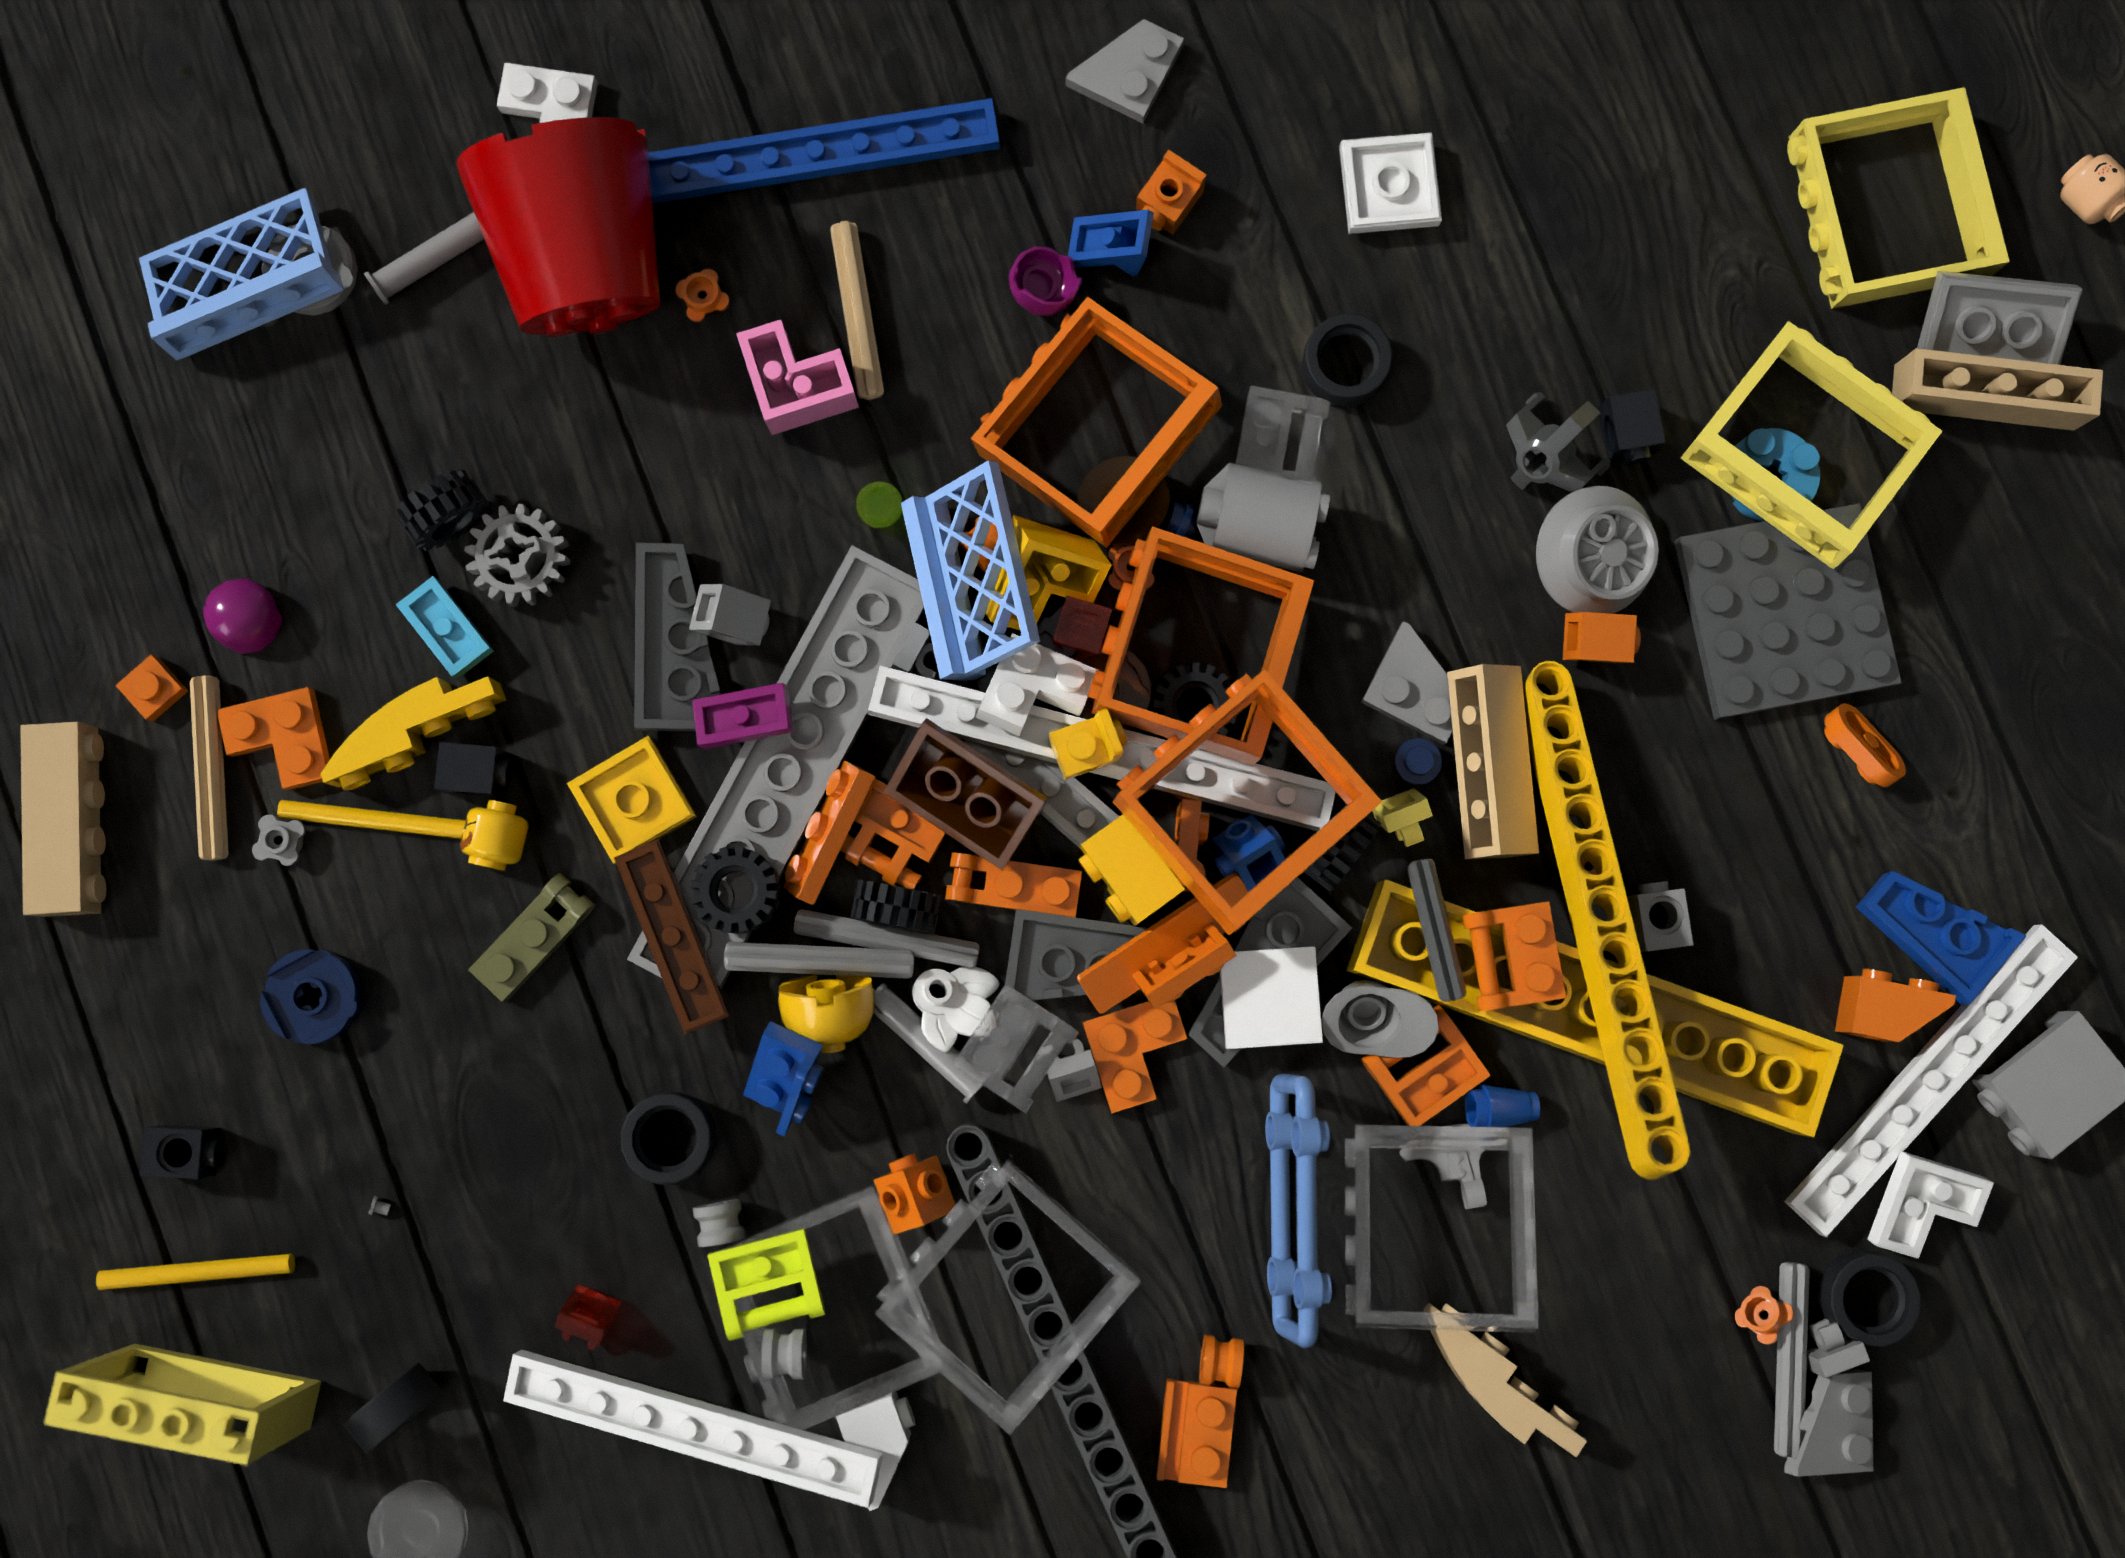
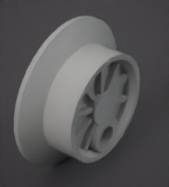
(1596, 550)

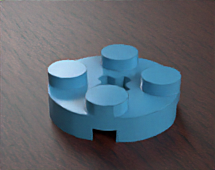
(1787, 452)

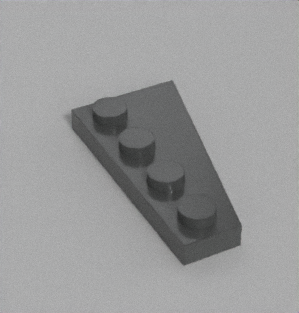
(669, 658)
(1288, 920)
(1054, 949)

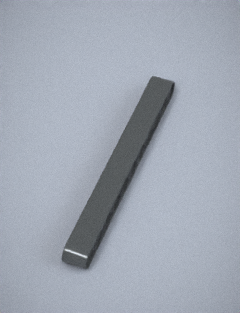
(1070, 1393)

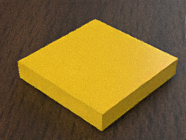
(632, 798)

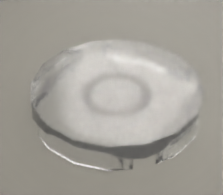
(418, 1522)

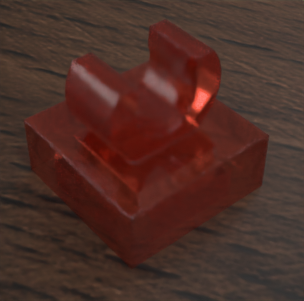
(1082, 626)
(587, 1316)

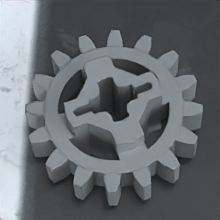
(509, 538)

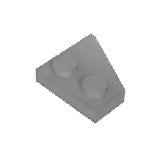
(1129, 70)
(1412, 687)
(1837, 1427)

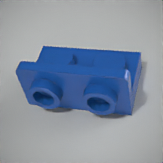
(784, 1073)

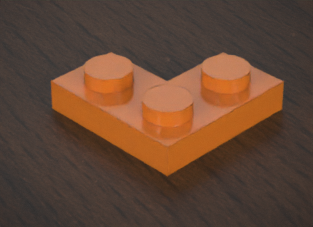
(289, 725)
(1118, 1047)

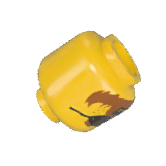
(494, 835)

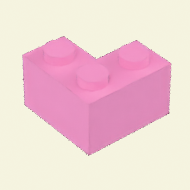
(791, 390)

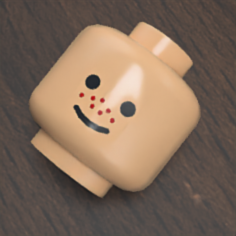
(2095, 189)

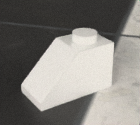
(882, 1428)

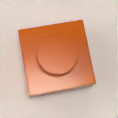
(152, 688)

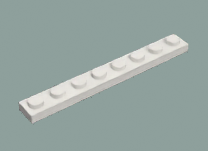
(1929, 1081)
(694, 1428)

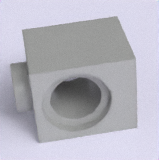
(730, 614)
(1677, 927)

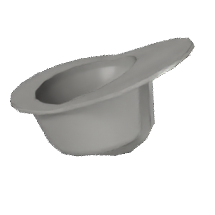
(1379, 1021)

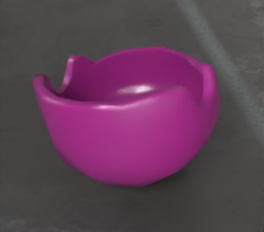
(1043, 281)
(242, 615)

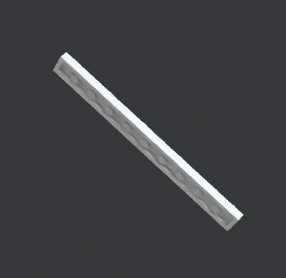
(1200, 776)

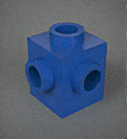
(1249, 850)

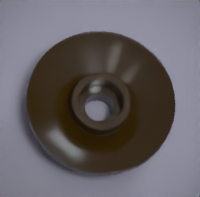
(1102, 480)

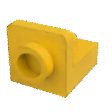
(1088, 744)

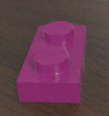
(742, 716)

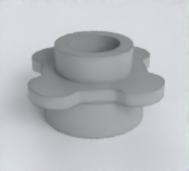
(292, 843)

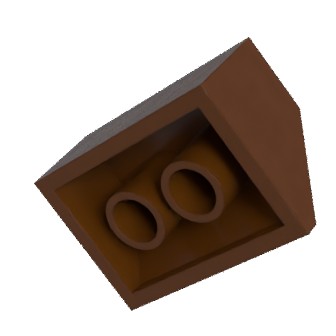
(965, 794)

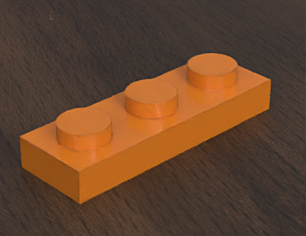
(827, 831)

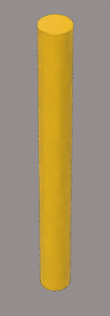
(370, 819)
(195, 1271)

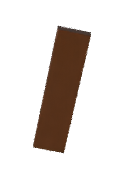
(672, 936)

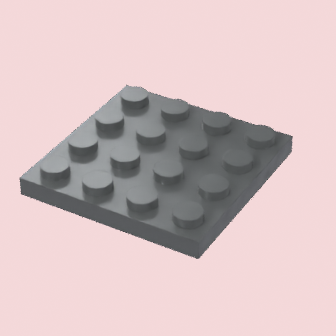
(1780, 621)

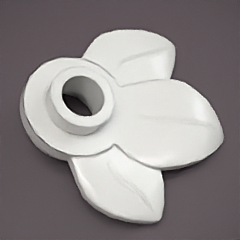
(959, 1009)

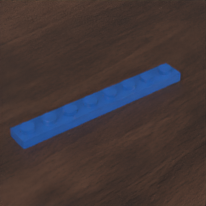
(823, 150)

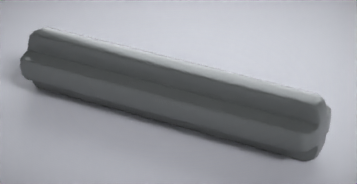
(1436, 930)

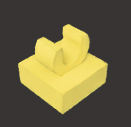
(1402, 815)

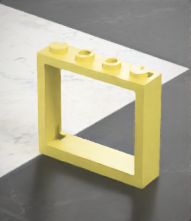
(1964, 174)
(1775, 499)
(183, 1403)

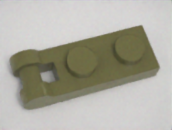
(531, 939)

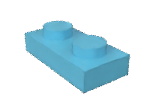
(444, 627)

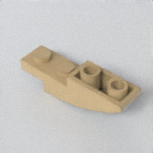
(1485, 1373)

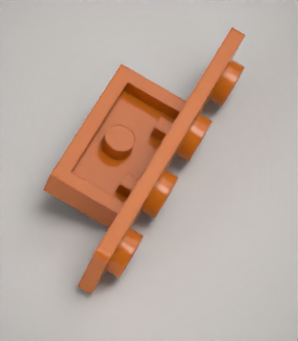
(1165, 956)

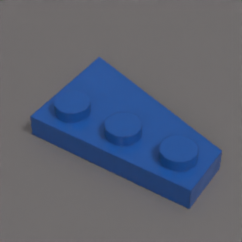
(1945, 940)

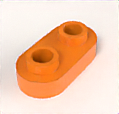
(1862, 742)

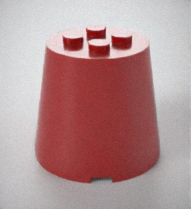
(568, 222)

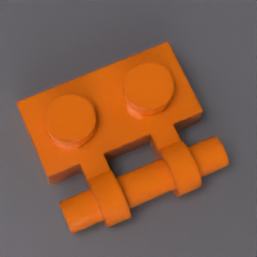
(897, 824)

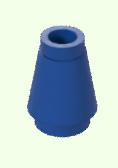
(1500, 1107)

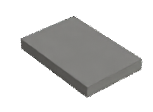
(1999, 317)

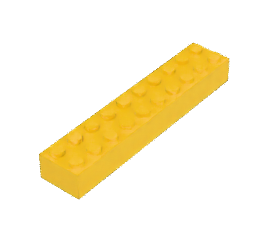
(1710, 1045)

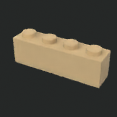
(1998, 389)
(1492, 762)
(61, 819)

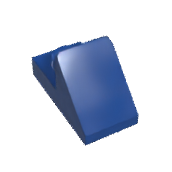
(1111, 240)

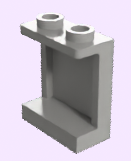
(2054, 1086)

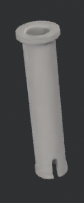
(425, 257)
(907, 1026)

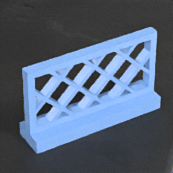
(245, 301)
(946, 582)

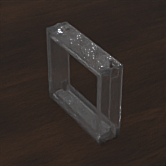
(1522, 1216)
(779, 1403)
(1011, 1412)

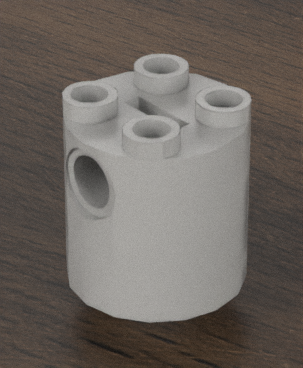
(1263, 516)

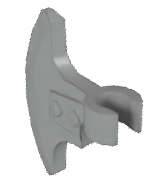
(1455, 1165)

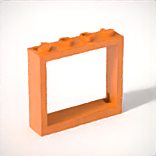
(1153, 463)
(1224, 565)
(1309, 741)

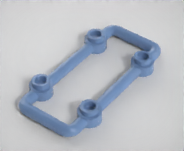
(1285, 1276)

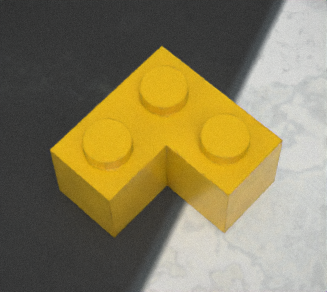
(1053, 564)
(1131, 869)

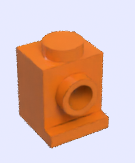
(1182, 180)

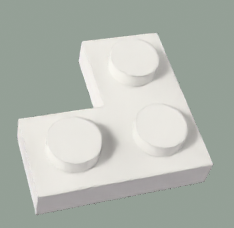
(546, 93)
(1033, 675)
(1917, 1193)

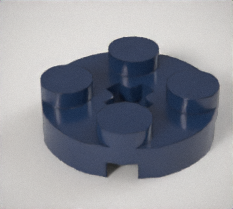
(285, 987)

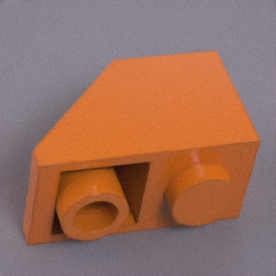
(1888, 1010)

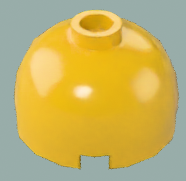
(827, 1009)

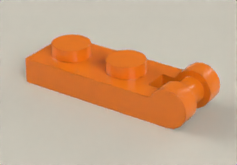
(1016, 886)

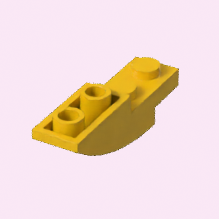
(393, 733)

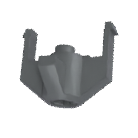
(1549, 451)

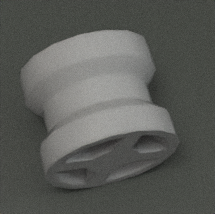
(719, 1223)
(784, 1354)

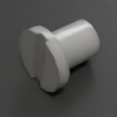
(379, 1207)

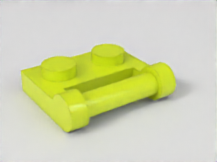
(760, 1268)

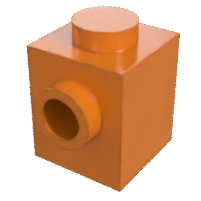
(1600, 637)

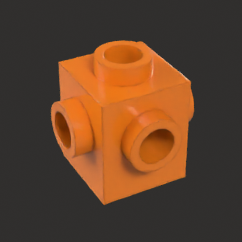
(914, 1192)

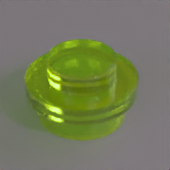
(879, 504)

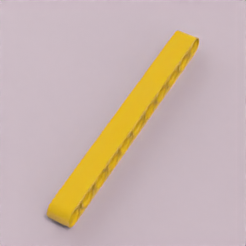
(1594, 935)

